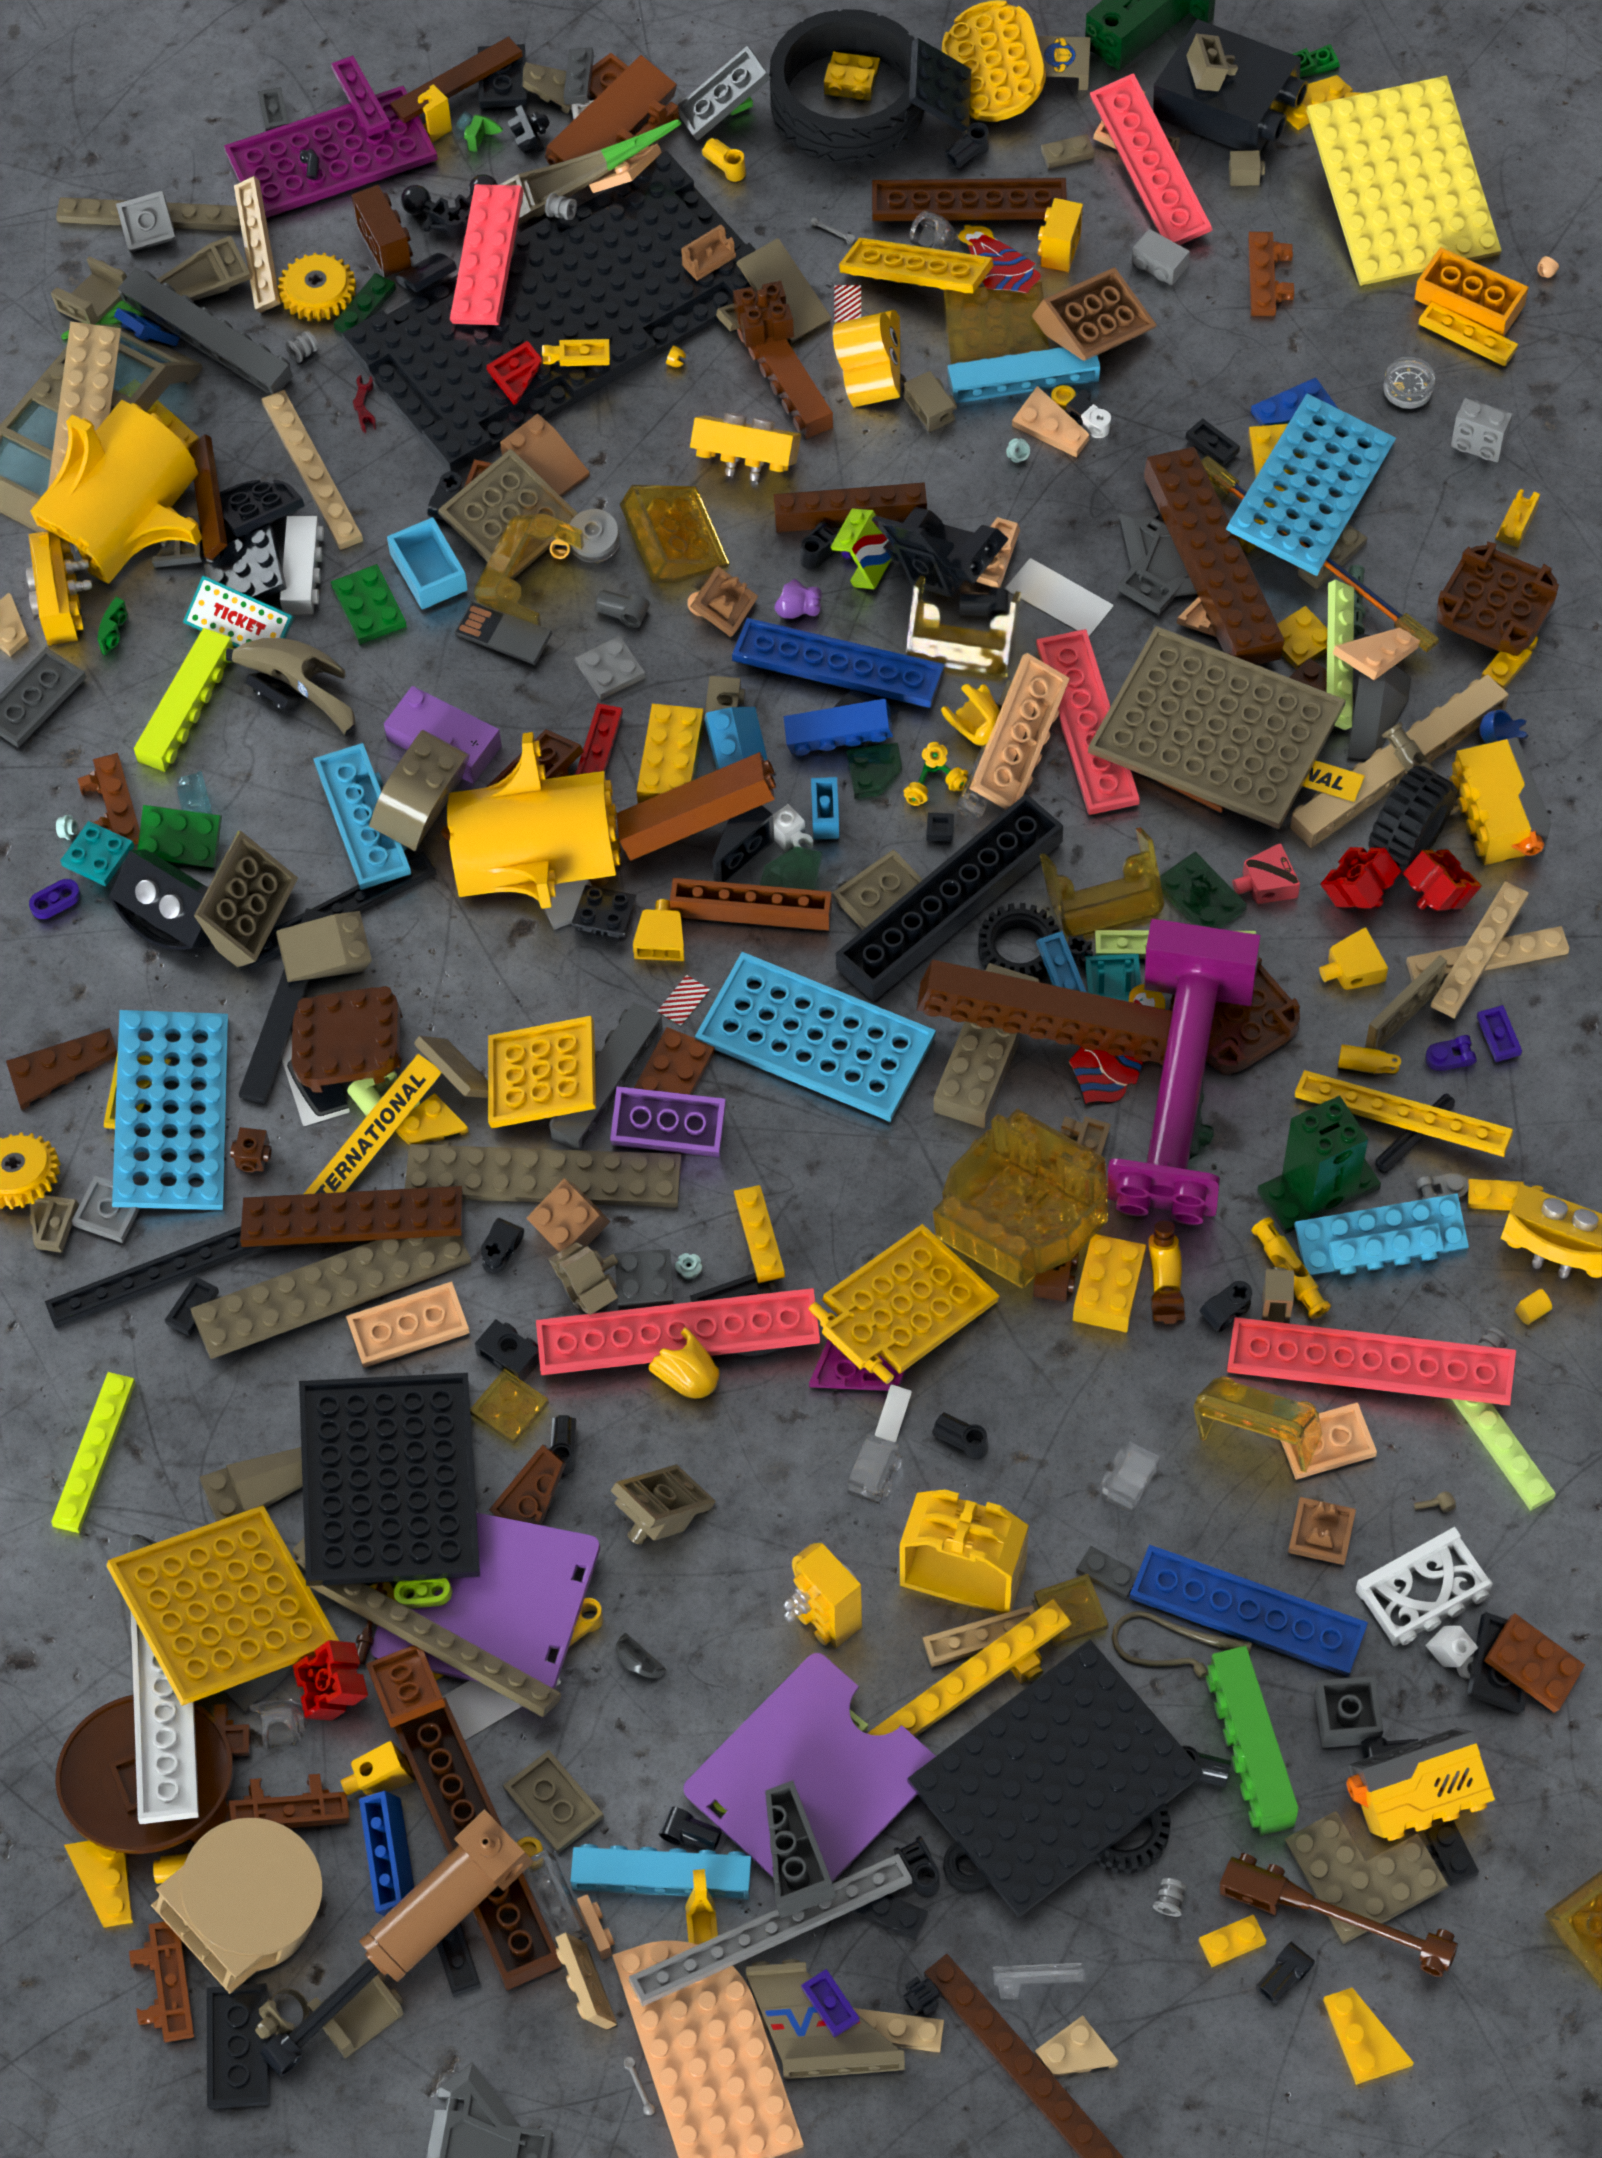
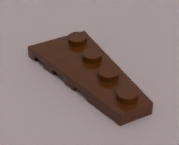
(48, 1068)

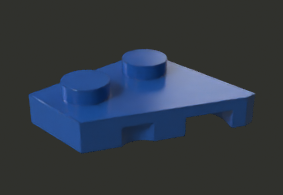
(143, 328)

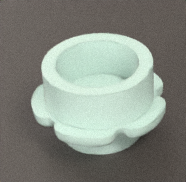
(1023, 450)
(66, 827)
(688, 1272)

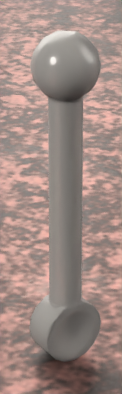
(850, 238)
(629, 2064)

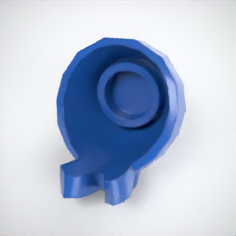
(1499, 725)

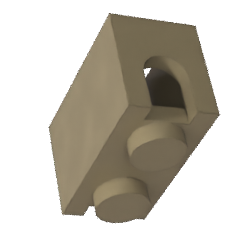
(930, 401)

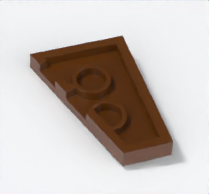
(532, 1489)

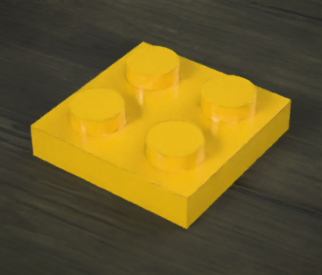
(1303, 636)

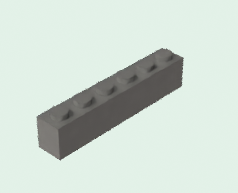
(613, 1068)

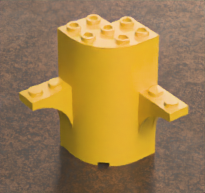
(119, 489)
(532, 831)

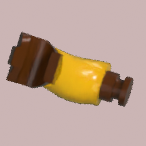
(1166, 1263)

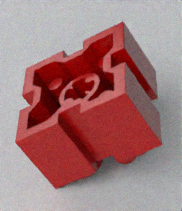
(1361, 878)
(1441, 880)
(330, 1680)

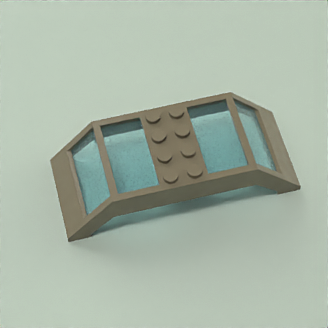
(29, 430)

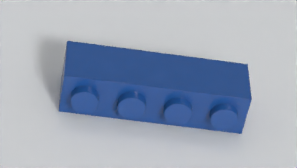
(838, 727)
(386, 1849)

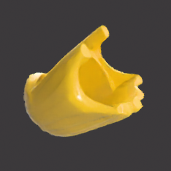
(977, 715)
(688, 1369)

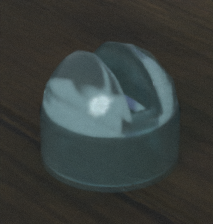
(464, 120)

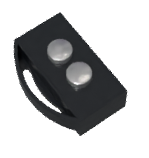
(161, 897)

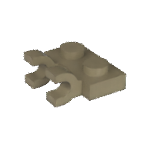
(1090, 1133)

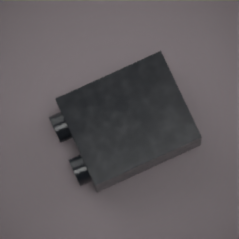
(1246, 107)

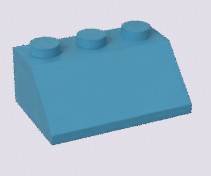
(734, 735)

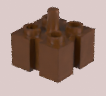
(763, 313)

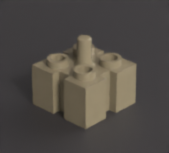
(584, 1278)

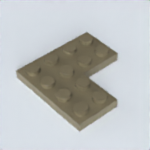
(1368, 1888)

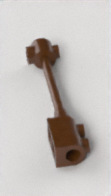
(1270, 1888)

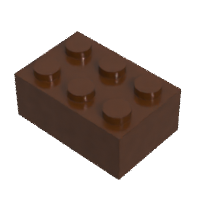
(382, 230)

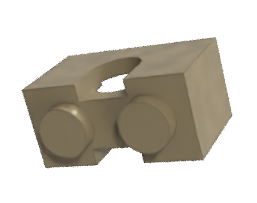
(723, 693)
(1278, 1295)

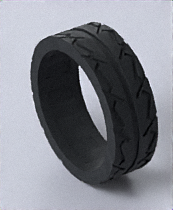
(842, 138)

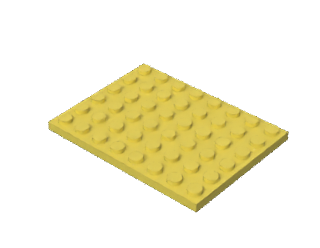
(1402, 179)

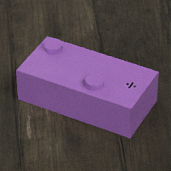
(425, 712)
(668, 1121)

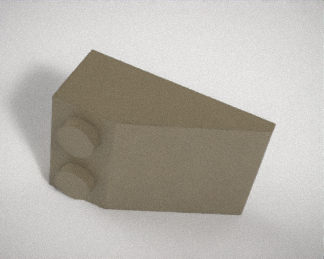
(324, 947)

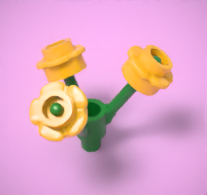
(934, 760)

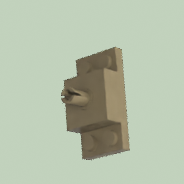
(660, 1502)

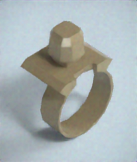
(272, 2021)

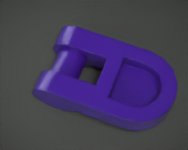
(1441, 1057)

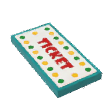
(235, 614)

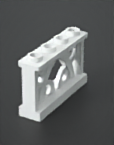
(1435, 1550)

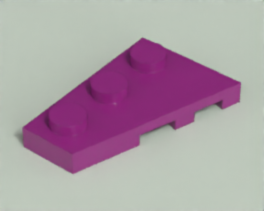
(839, 1372)

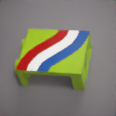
(865, 545)

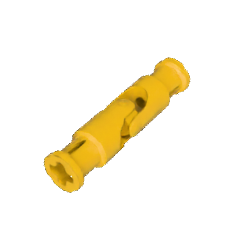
(1284, 1256)

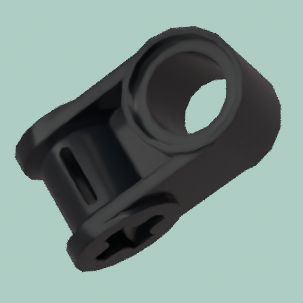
(448, 486)
(817, 546)
(500, 1245)
(1223, 1308)
(920, 1863)

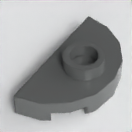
(638, 1659)

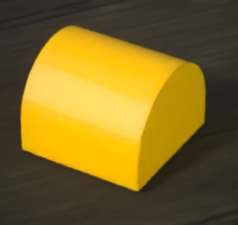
(1533, 1306)

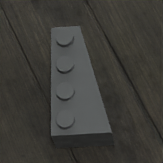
(797, 1862)

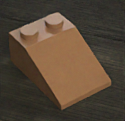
(546, 454)

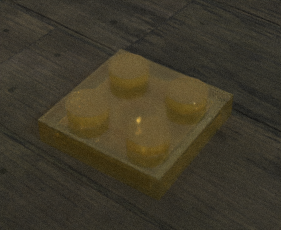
(509, 1406)
(1079, 1604)

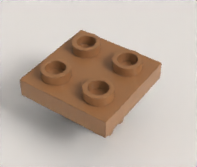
(724, 601)
(1322, 1530)

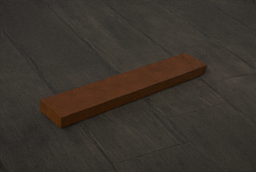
(459, 77)
(208, 498)

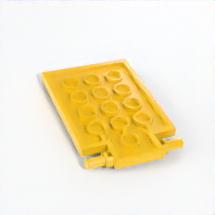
(903, 1304)

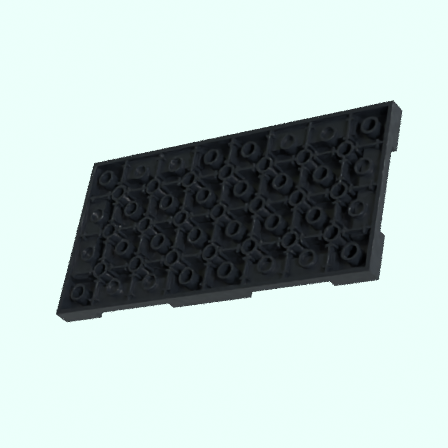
(589, 277)

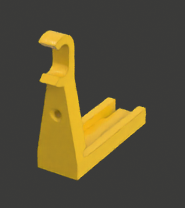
(700, 1911)

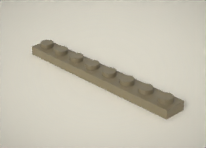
(182, 214)

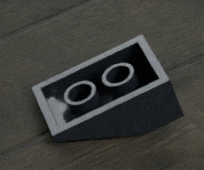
(742, 842)

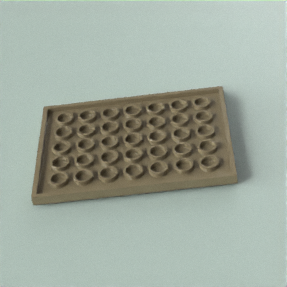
(1217, 727)

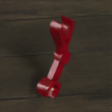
(358, 403)

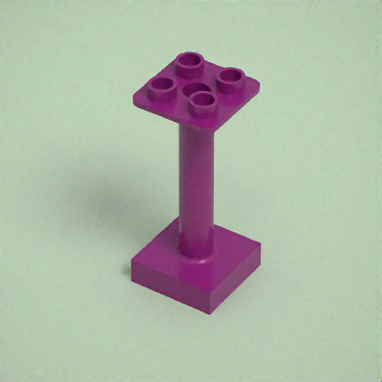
(1199, 969)

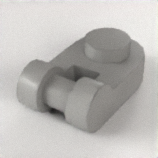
(1447, 1184)

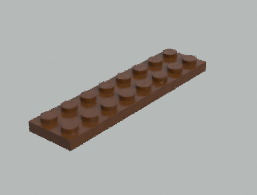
(966, 198)
(352, 1216)

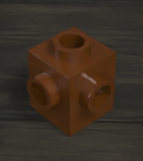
(251, 1149)

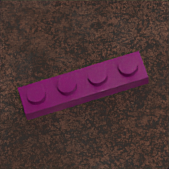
(361, 95)

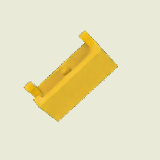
(436, 112)
(1518, 519)

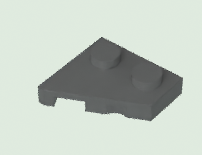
(179, 552)

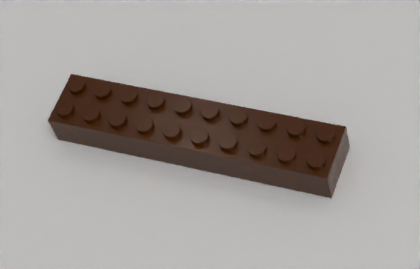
(1213, 557)
(1044, 1011)
(454, 1799)

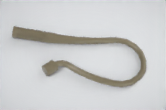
(1199, 1668)

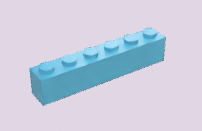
(1019, 374)
(659, 1871)

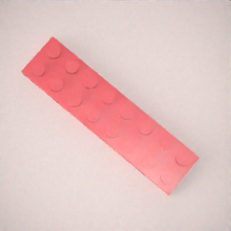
(1150, 160)
(1081, 712)

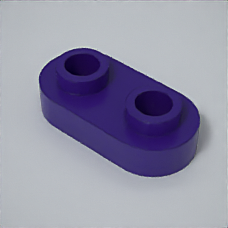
(53, 898)

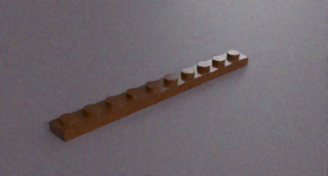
(1019, 2061)

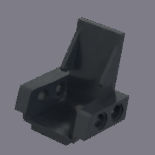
(939, 551)

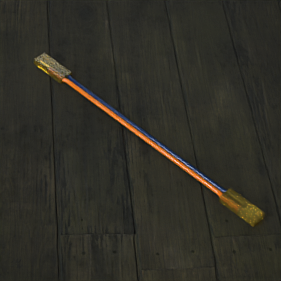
(1428, 640)

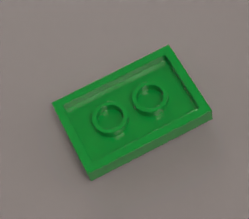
(368, 604)
(180, 835)

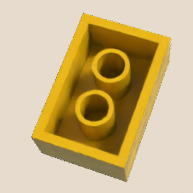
(1109, 1283)

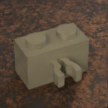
(1209, 63)

